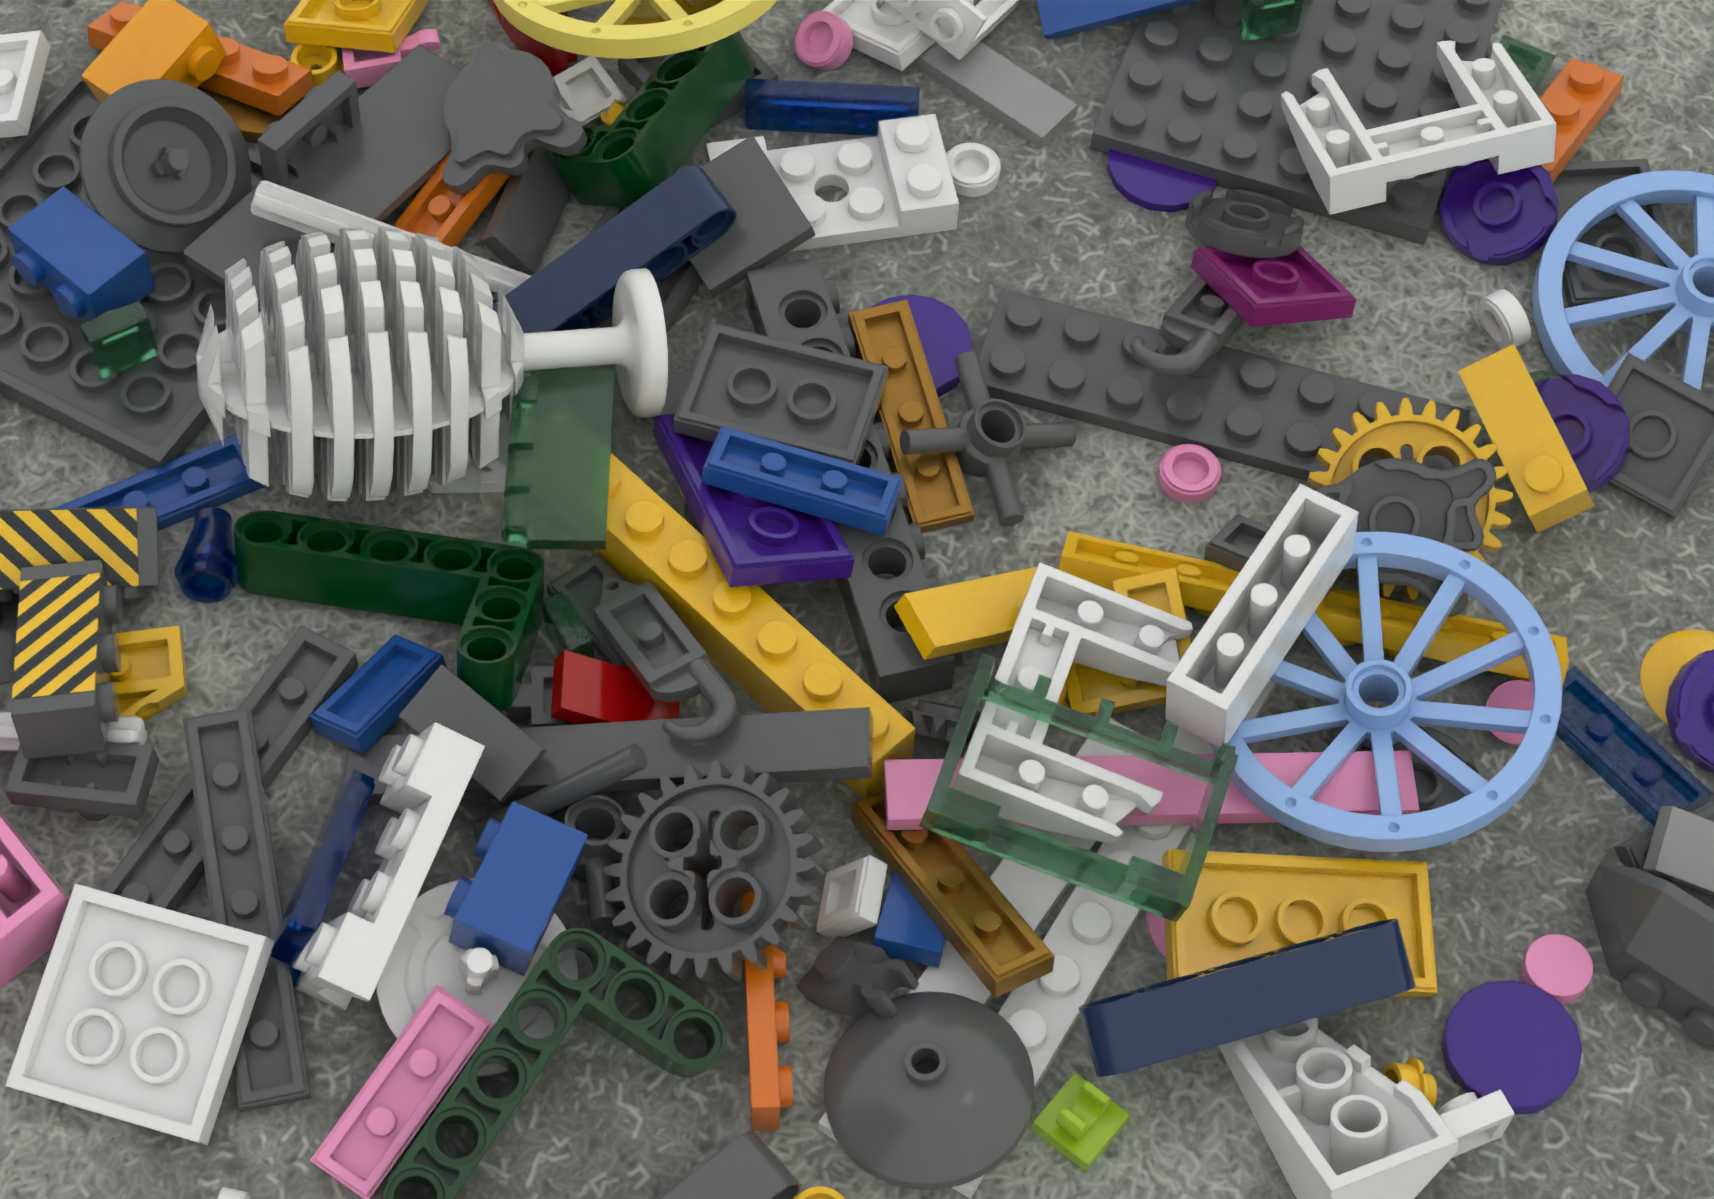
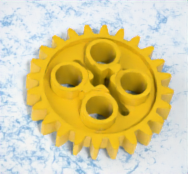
(1425, 438)

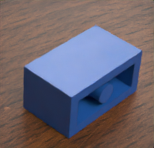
(79, 257)
(516, 886)

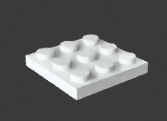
(140, 1013)

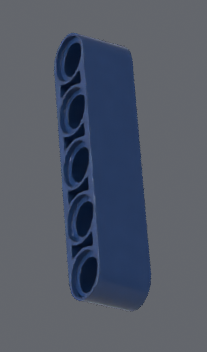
(652, 233)
(1246, 997)

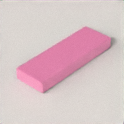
(402, 1093)

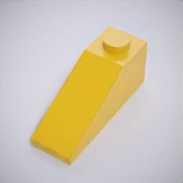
(1526, 438)

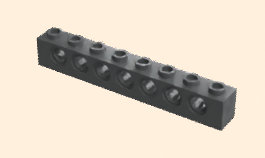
(801, 308)

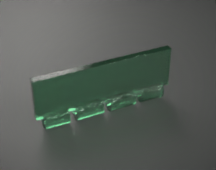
(559, 460)

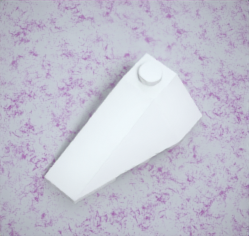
(1336, 1118)

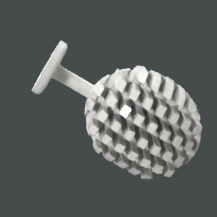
(395, 361)

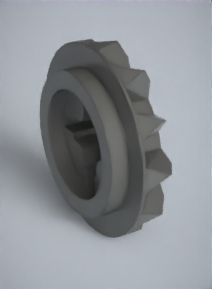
(936, 719)

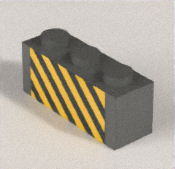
(47, 536)
(65, 659)

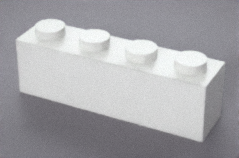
(1261, 616)

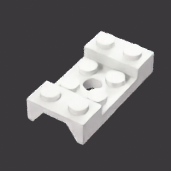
(892, 182)
(425, 787)

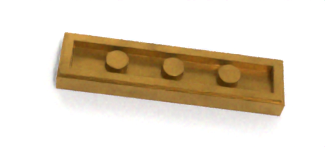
(910, 401)
(958, 900)

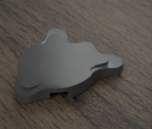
(501, 112)
(1419, 502)

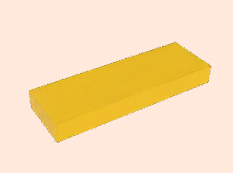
(964, 613)

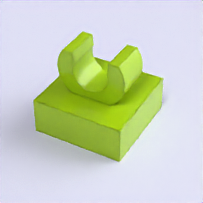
(1080, 1121)

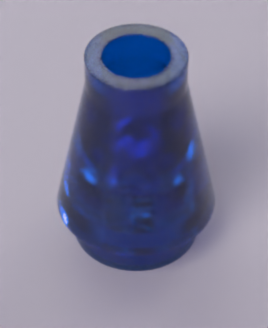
(208, 560)

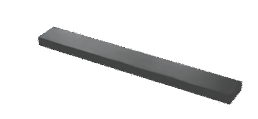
(784, 744)

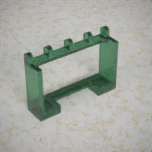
(1134, 883)

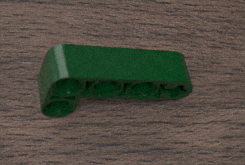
(657, 125)

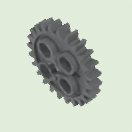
(770, 867)

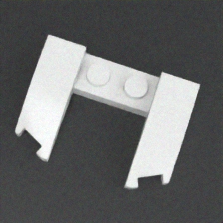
(1495, 121)
(1005, 759)

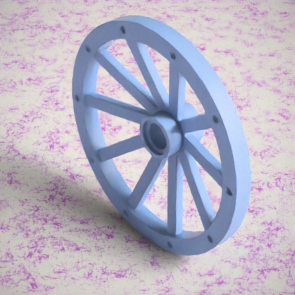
(1685, 285)
(1392, 684)

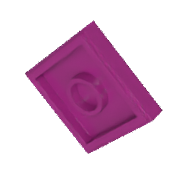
(1275, 288)

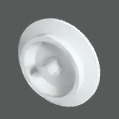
(472, 975)

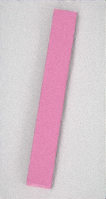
(1350, 788)

